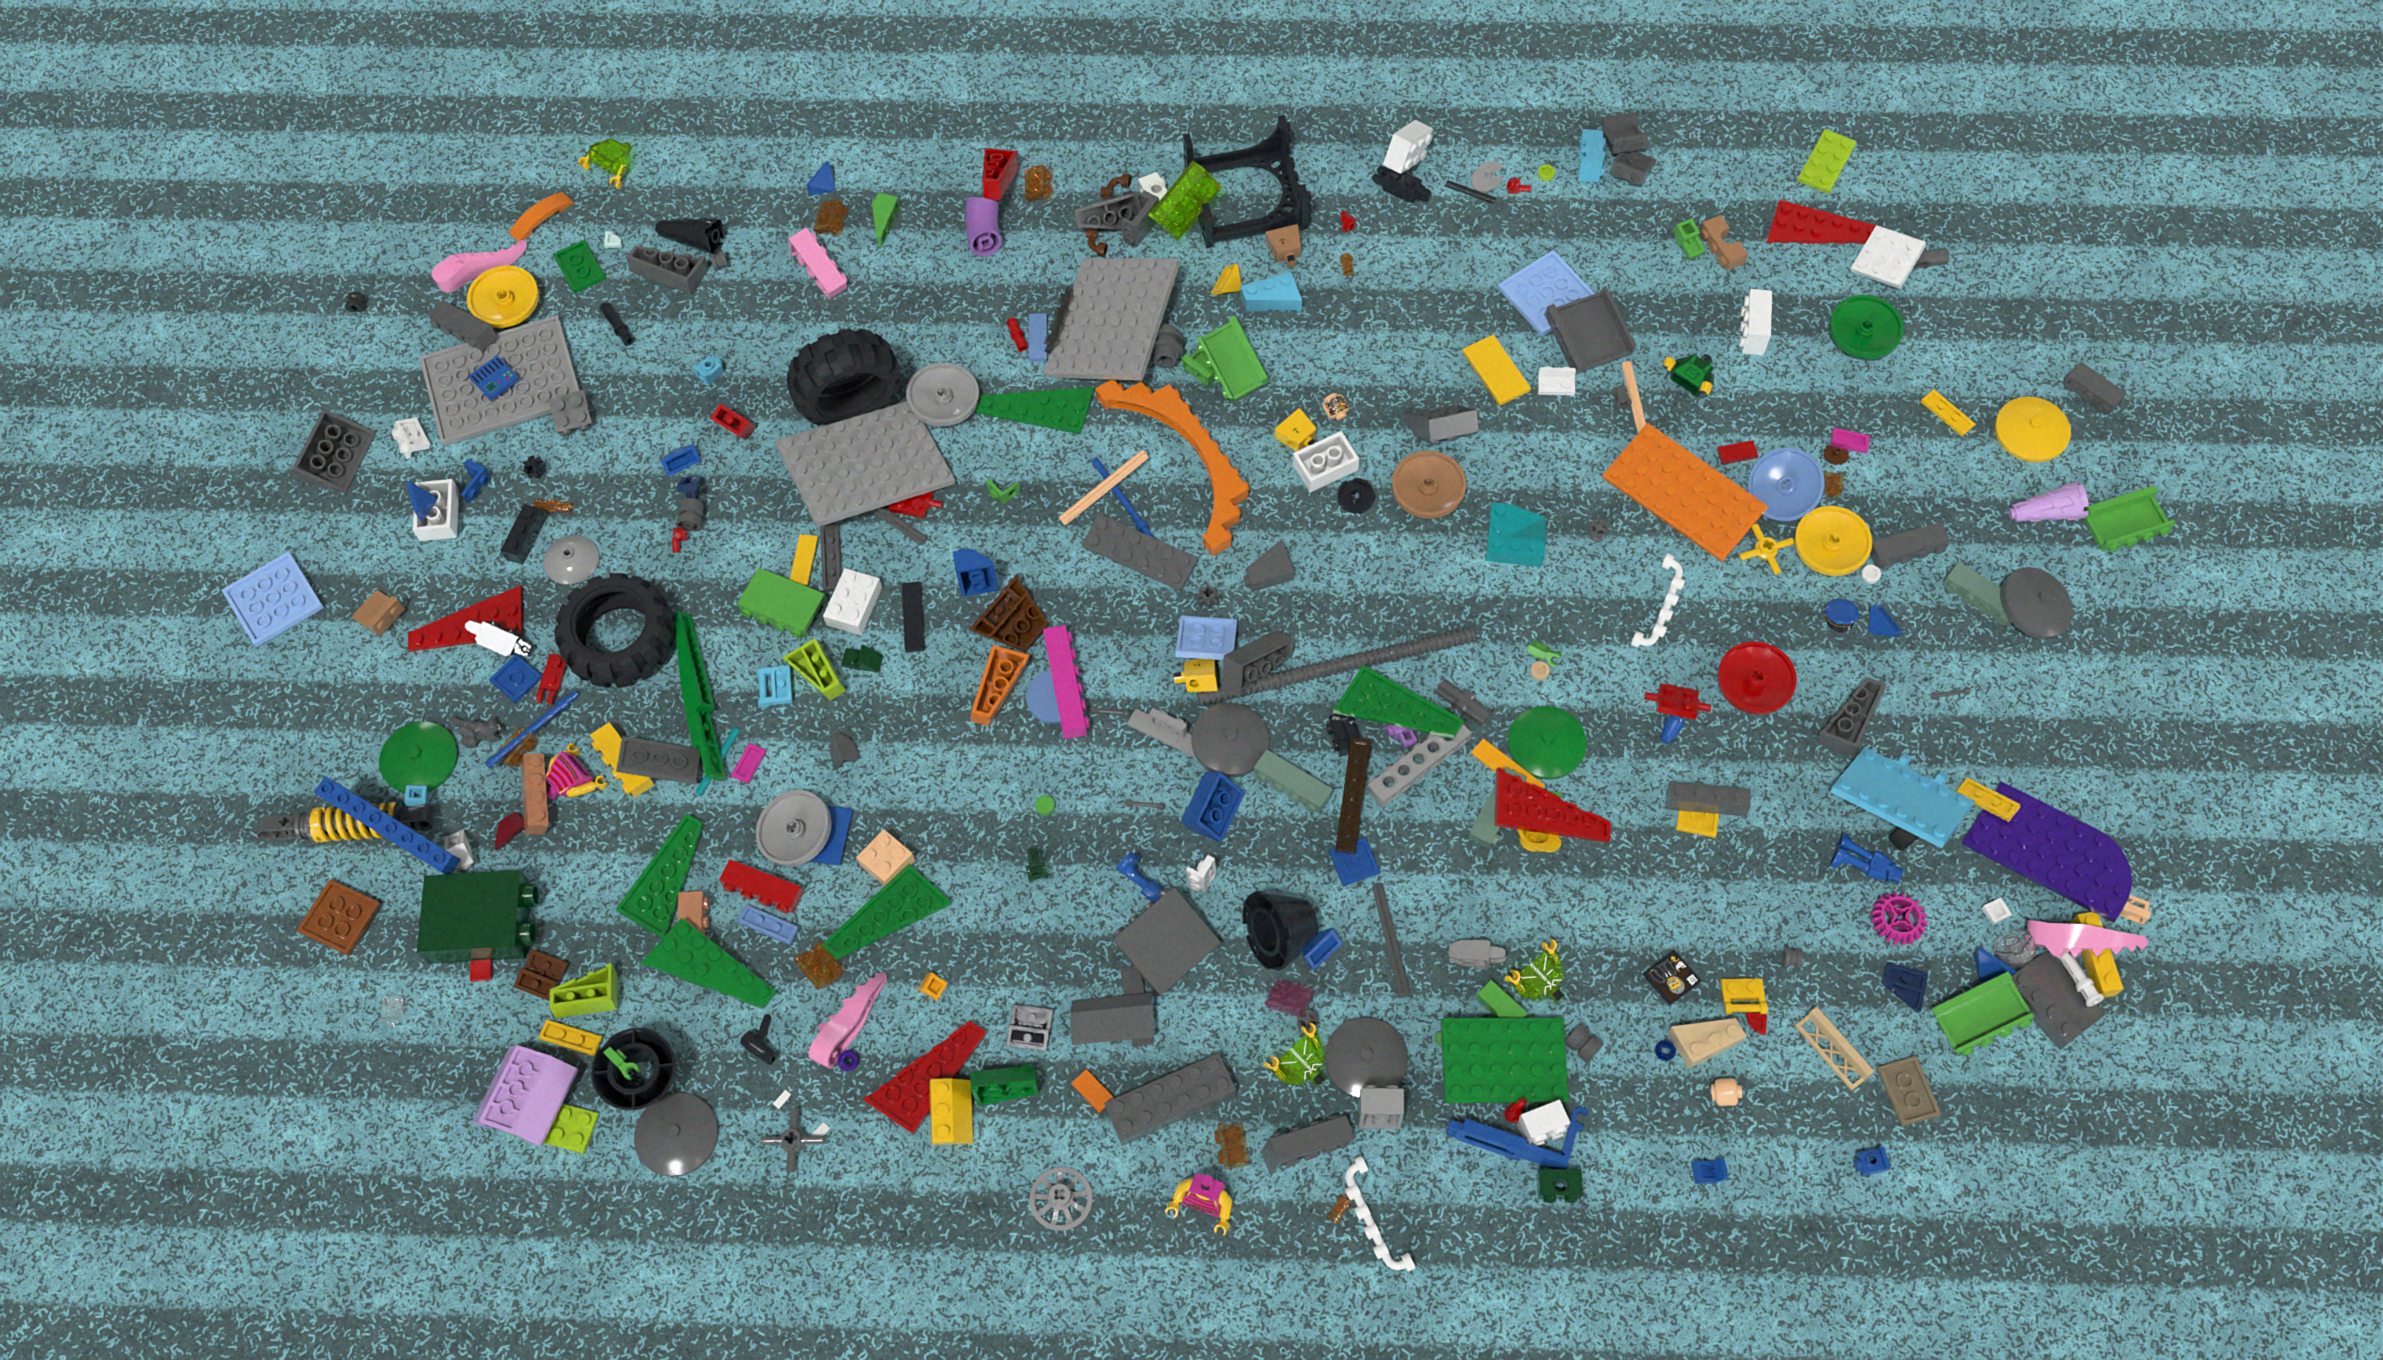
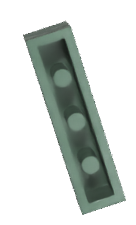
(1977, 591)
(1292, 781)
(1484, 830)

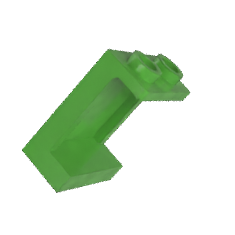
(1198, 367)

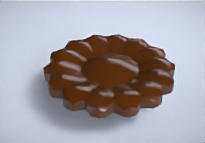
(1835, 455)

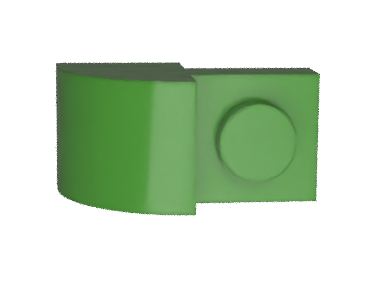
(1687, 237)

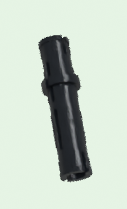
(620, 328)

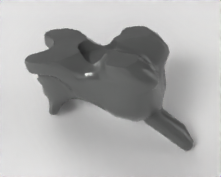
(473, 731)

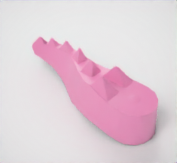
(463, 267)
(2074, 938)
(845, 1025)

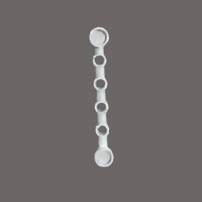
(1670, 599)
(1371, 1229)

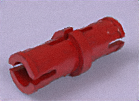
(1017, 334)

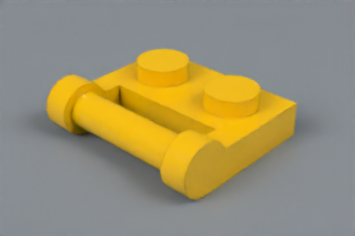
(1743, 991)

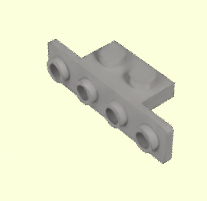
(1163, 728)

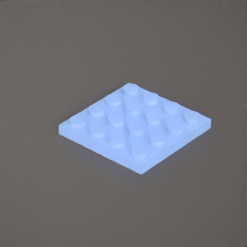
(1541, 285)
(272, 599)

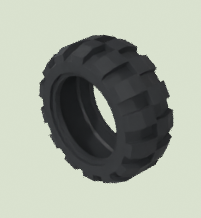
(835, 357)
(602, 597)

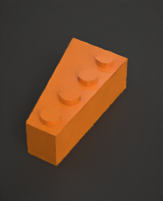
(998, 681)

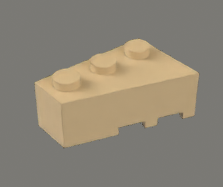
(1706, 1039)

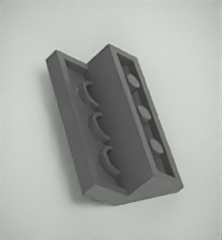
(1112, 1018)

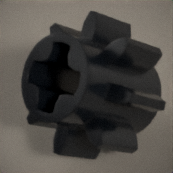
(534, 466)

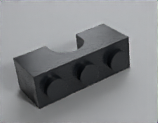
(517, 542)

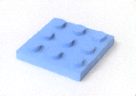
(1205, 637)

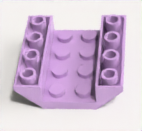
(526, 1094)

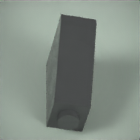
(1269, 569)

